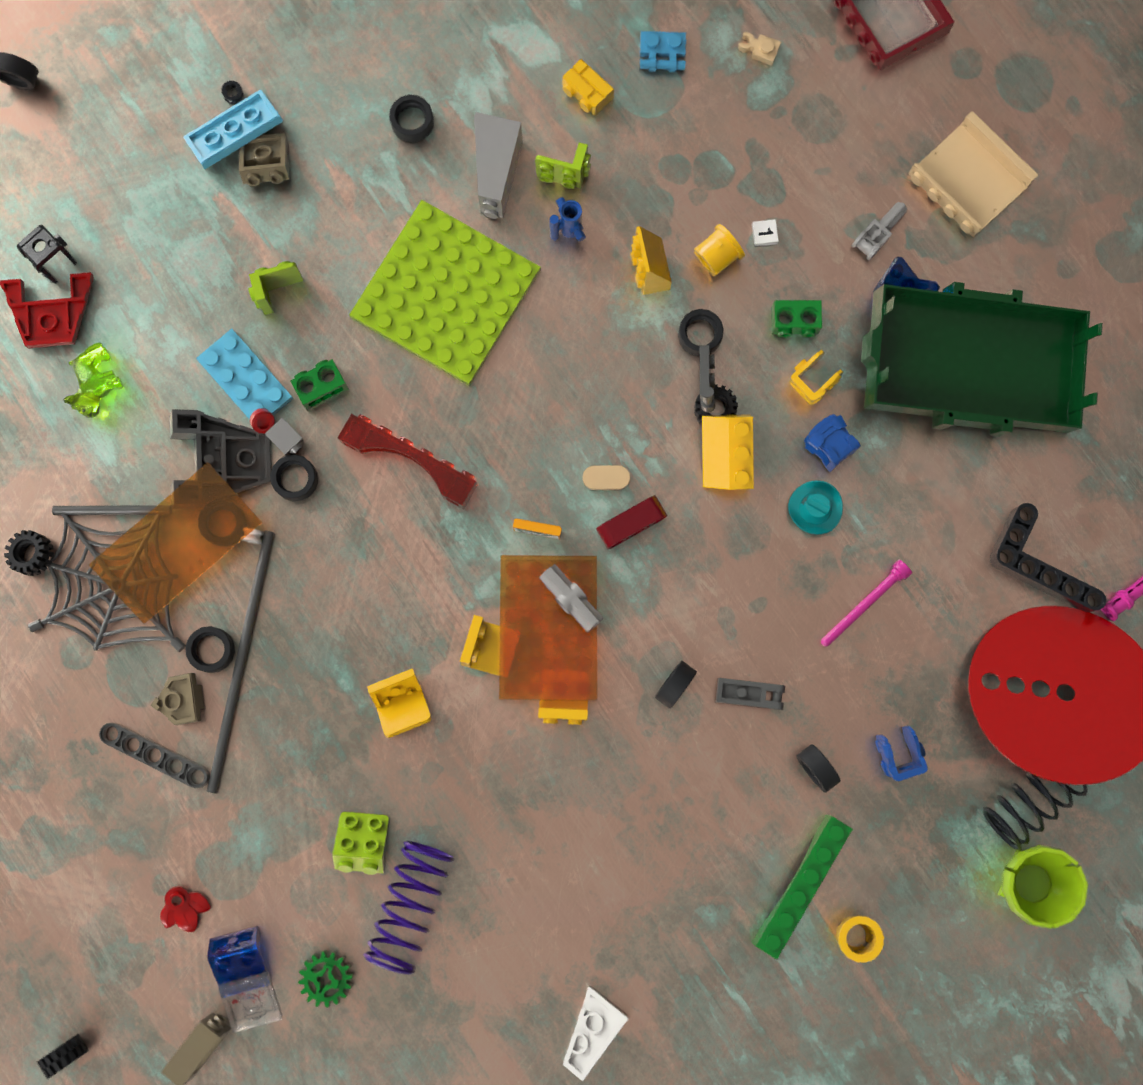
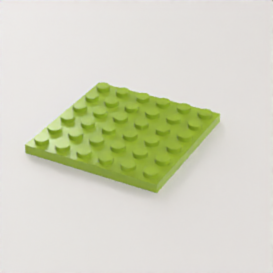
(445, 292)

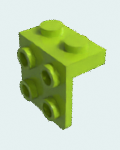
(562, 172)
(267, 279)
(360, 843)

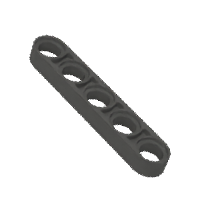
(146, 746)

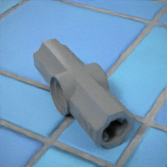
(571, 598)

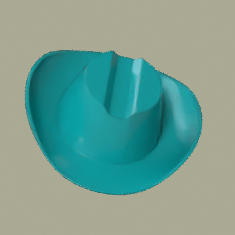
(816, 507)

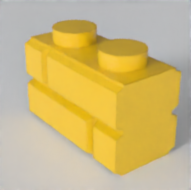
(587, 87)

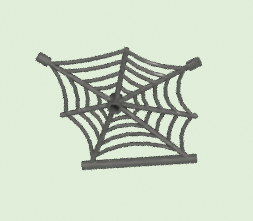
(64, 511)

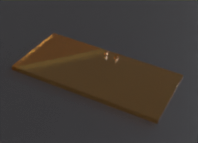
(175, 543)

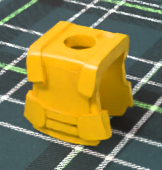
(803, 390)

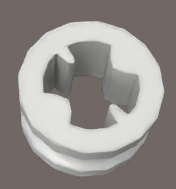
(254, 537)

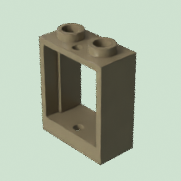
(196, 1049)

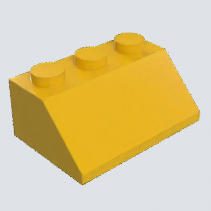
(728, 451)

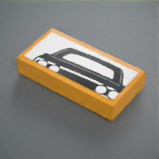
(537, 528)

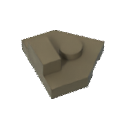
(180, 699)

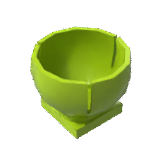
(1044, 886)

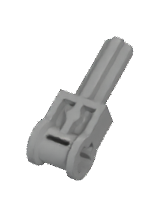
(879, 232)

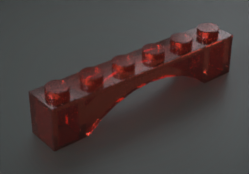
(366, 438)

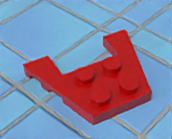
(49, 321)

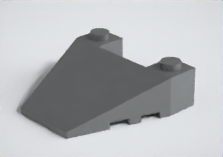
(232, 450)

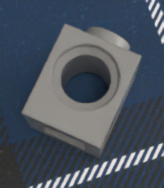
(285, 437)

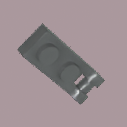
(707, 379)
(749, 693)

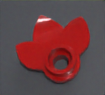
(185, 912)

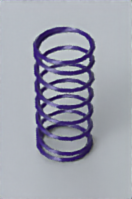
(408, 903)

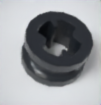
(230, 85)

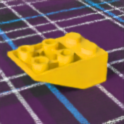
(651, 262)

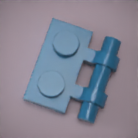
(662, 44)

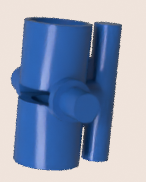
(570, 220)

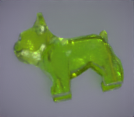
(91, 382)

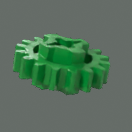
(315, 975)

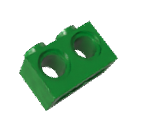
(795, 311)
(322, 390)

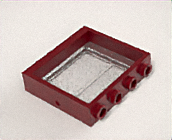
(895, 26)

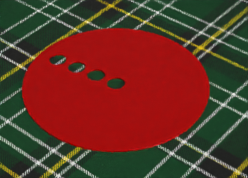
(1055, 739)

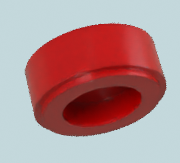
(262, 420)

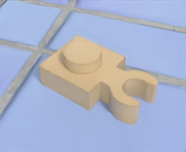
(763, 49)

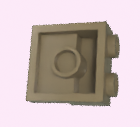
(264, 160)

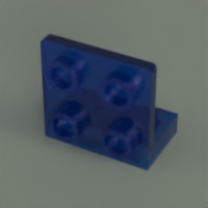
(236, 955)

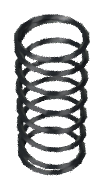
(1003, 828)

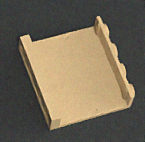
(973, 175)

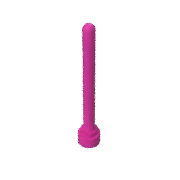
(898, 572)

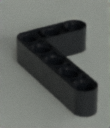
(1037, 567)

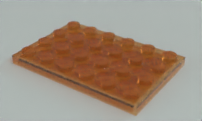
(541, 646)

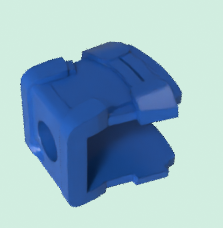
(831, 441)
(908, 770)

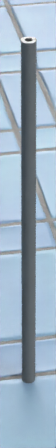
(240, 662)

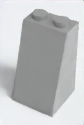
(496, 157)

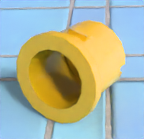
(718, 250)
(873, 936)

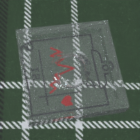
(250, 1002)

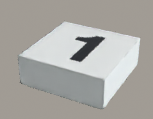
(765, 232)

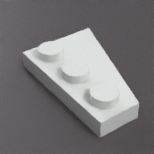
(594, 1032)

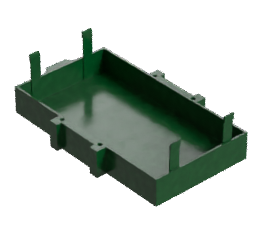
(977, 359)

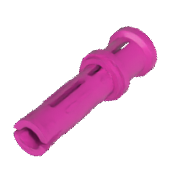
(1123, 600)

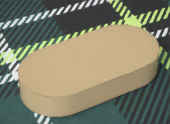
(606, 477)

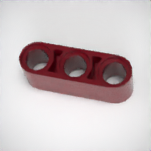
(631, 522)

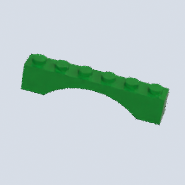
(789, 910)

